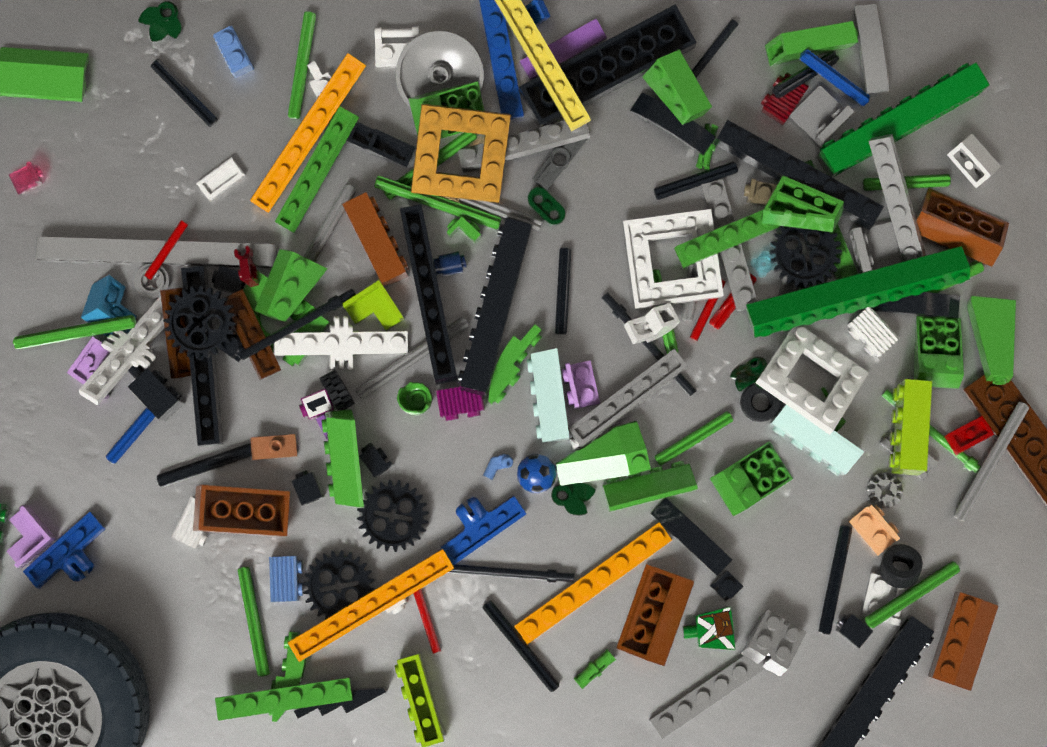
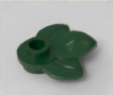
(159, 24)
(748, 373)
(576, 496)

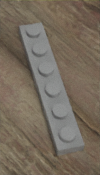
(527, 143)
(897, 197)
(733, 258)
(627, 398)
(706, 695)

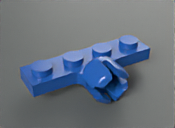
(480, 526)
(67, 553)

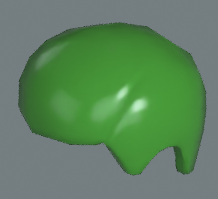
(414, 398)

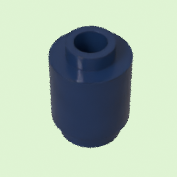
(449, 264)

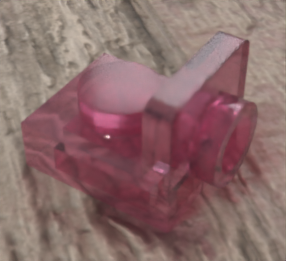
(27, 178)

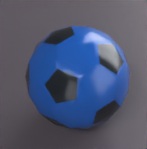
(536, 473)

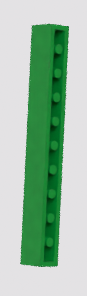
(858, 292)

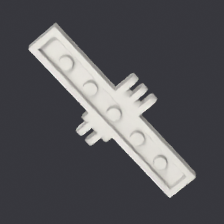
(342, 343)
(125, 351)

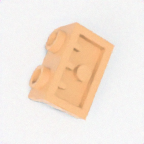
(874, 529)

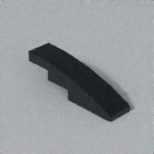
(380, 144)
(691, 536)
(360, 697)

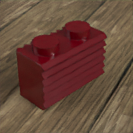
(781, 108)

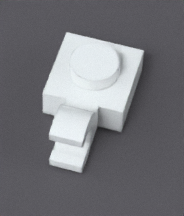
(319, 80)

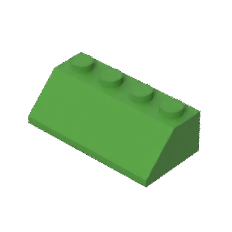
(344, 458)
(649, 487)

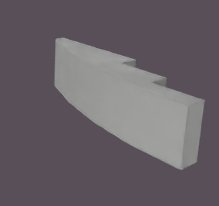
(871, 48)

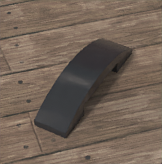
(659, 114)
(924, 304)

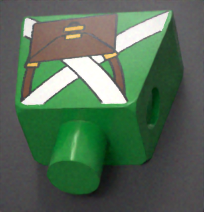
(712, 629)

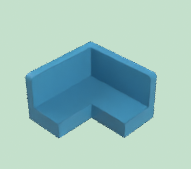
(105, 302)

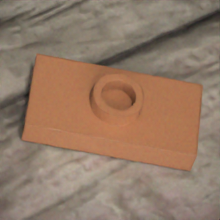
(273, 447)

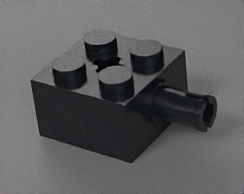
(154, 392)

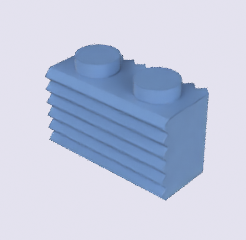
(233, 52)
(285, 578)

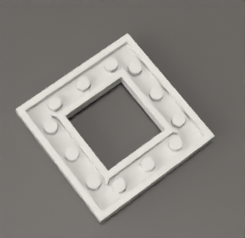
(651, 294)
(849, 374)

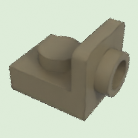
(758, 192)

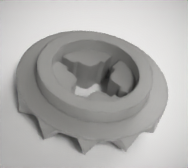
(141, 281)
(874, 492)

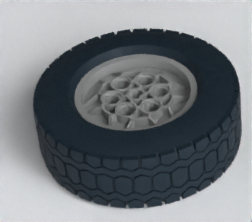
(76, 664)

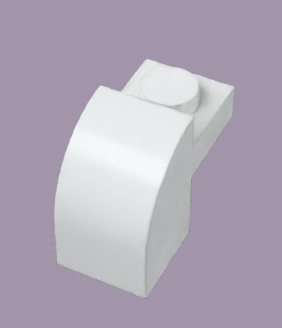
(652, 325)

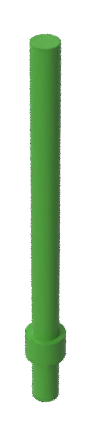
(969, 462)

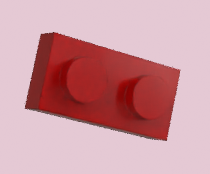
(969, 435)

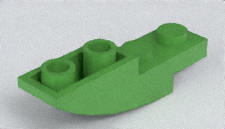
(505, 371)
(293, 671)

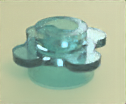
(757, 264)

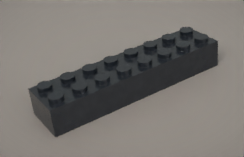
(613, 63)

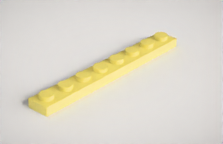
(544, 63)

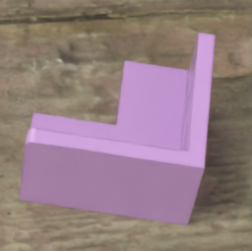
(88, 361)
(35, 536)

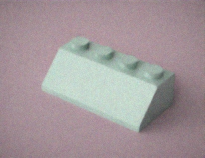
(549, 396)
(831, 448)

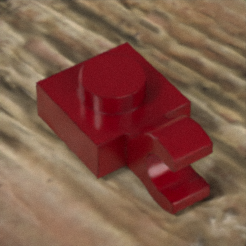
(247, 269)

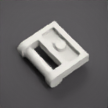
(388, 54)
(877, 596)

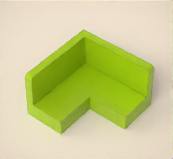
(374, 301)

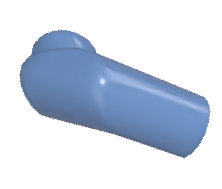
(496, 463)

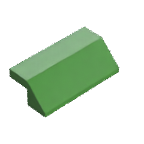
(43, 74)

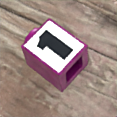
(316, 405)

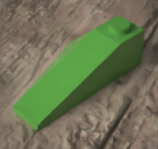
(610, 456)

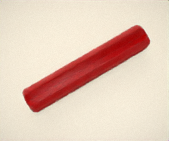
(726, 310)

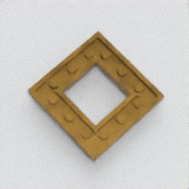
(437, 118)

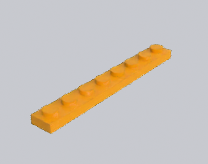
(307, 132)
(593, 583)
(370, 605)

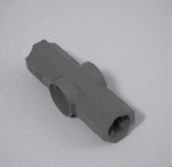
(550, 170)

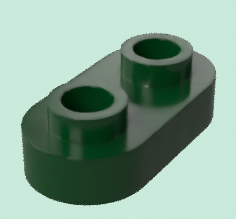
(547, 206)

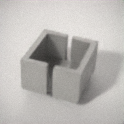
(773, 639)

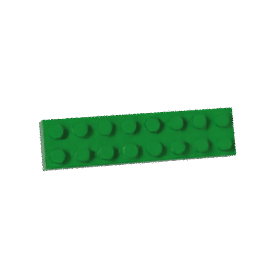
(904, 119)

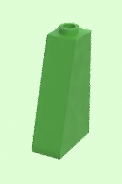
(818, 40)
(995, 335)

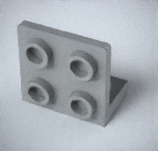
(820, 115)
(875, 247)

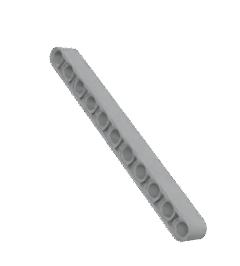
(145, 251)

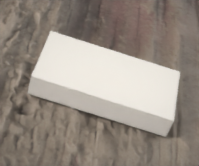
(221, 179)

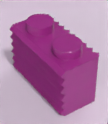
(457, 402)

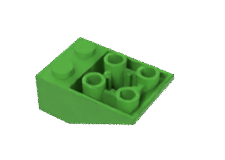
(461, 96)
(938, 351)
(751, 478)

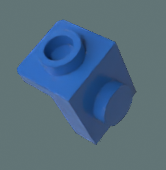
(538, 11)

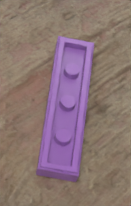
(570, 45)

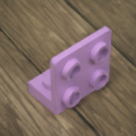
(581, 385)

